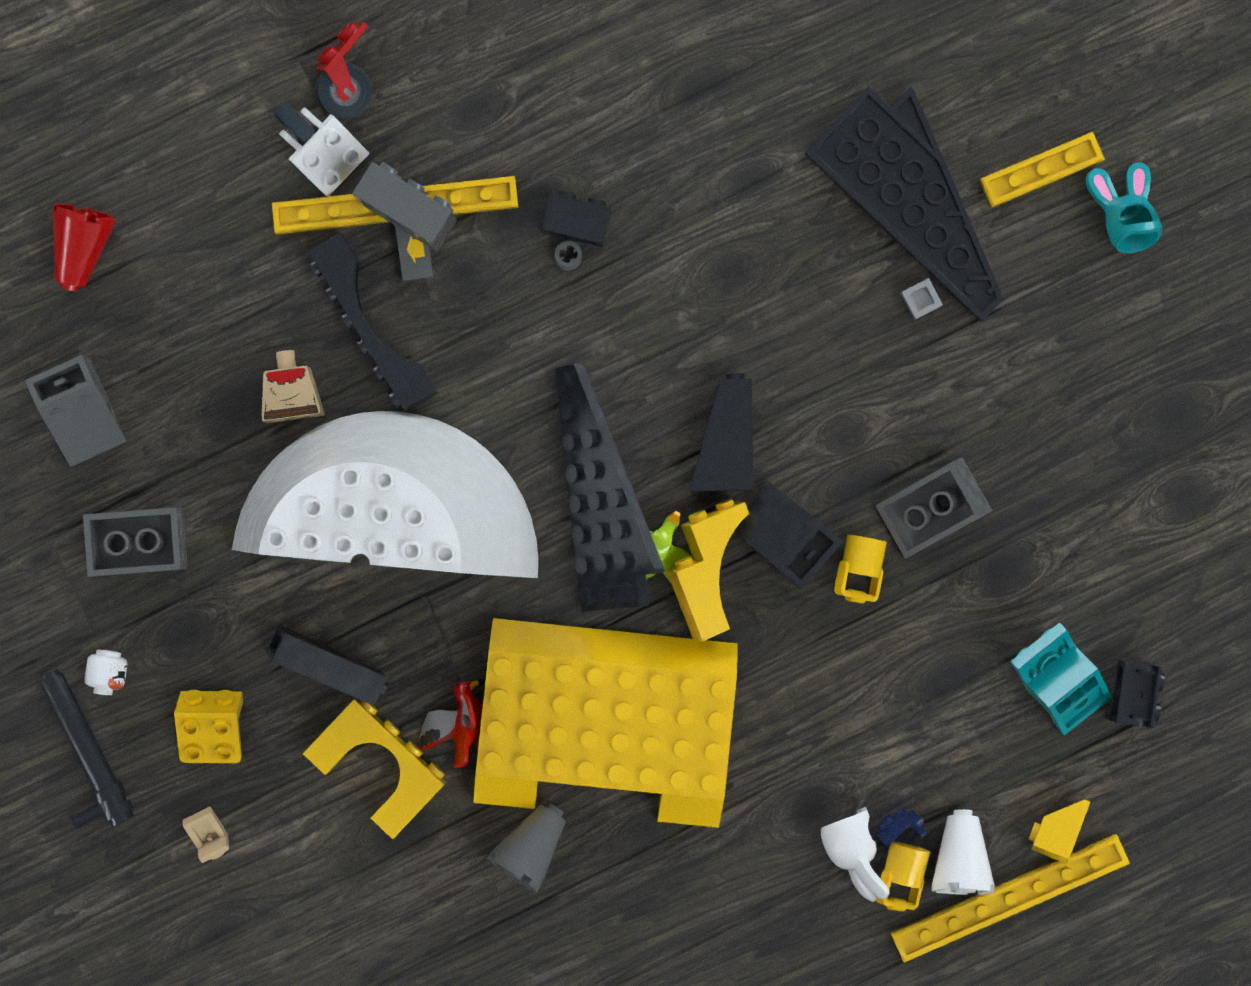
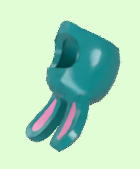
(1129, 219)

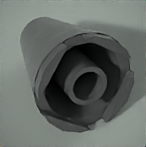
(530, 847)

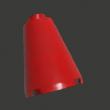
(78, 243)

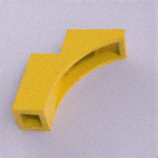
(698, 578)

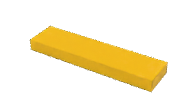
(1041, 169)

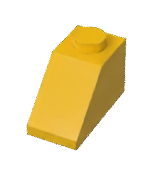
(1059, 831)

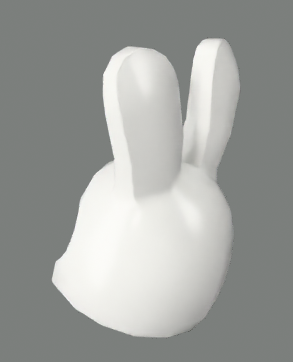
(852, 849)

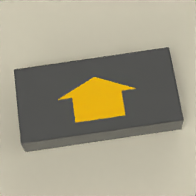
(414, 257)

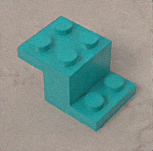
(1061, 678)

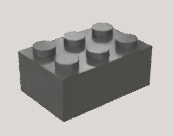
(405, 205)
(135, 542)

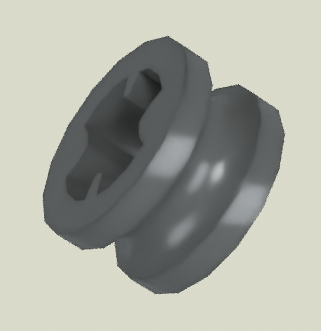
(562, 248)

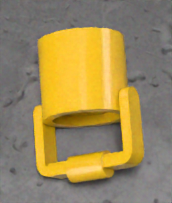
(865, 558)
(905, 867)

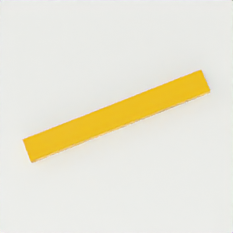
(346, 211)
(1009, 898)

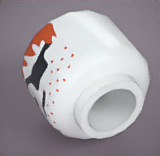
(105, 671)

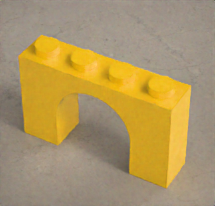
(417, 779)

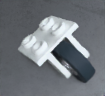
(326, 154)

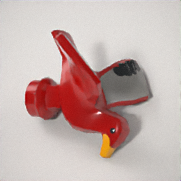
(460, 724)

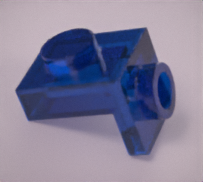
(894, 825)

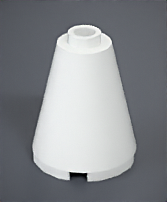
(963, 858)

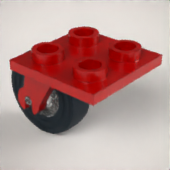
(342, 86)

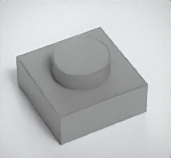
(921, 299)

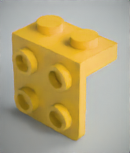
(208, 726)

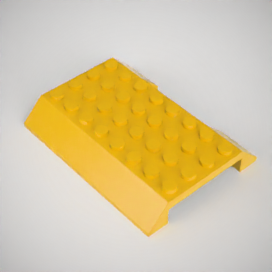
(607, 716)

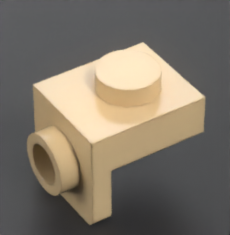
(207, 834)

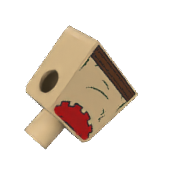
(289, 391)

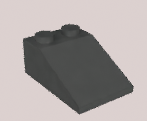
(933, 507)

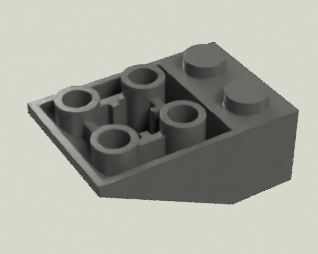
(76, 410)

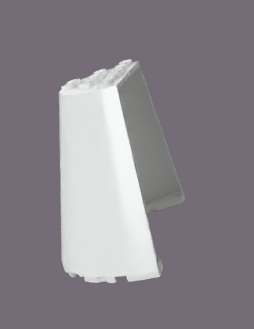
(392, 491)

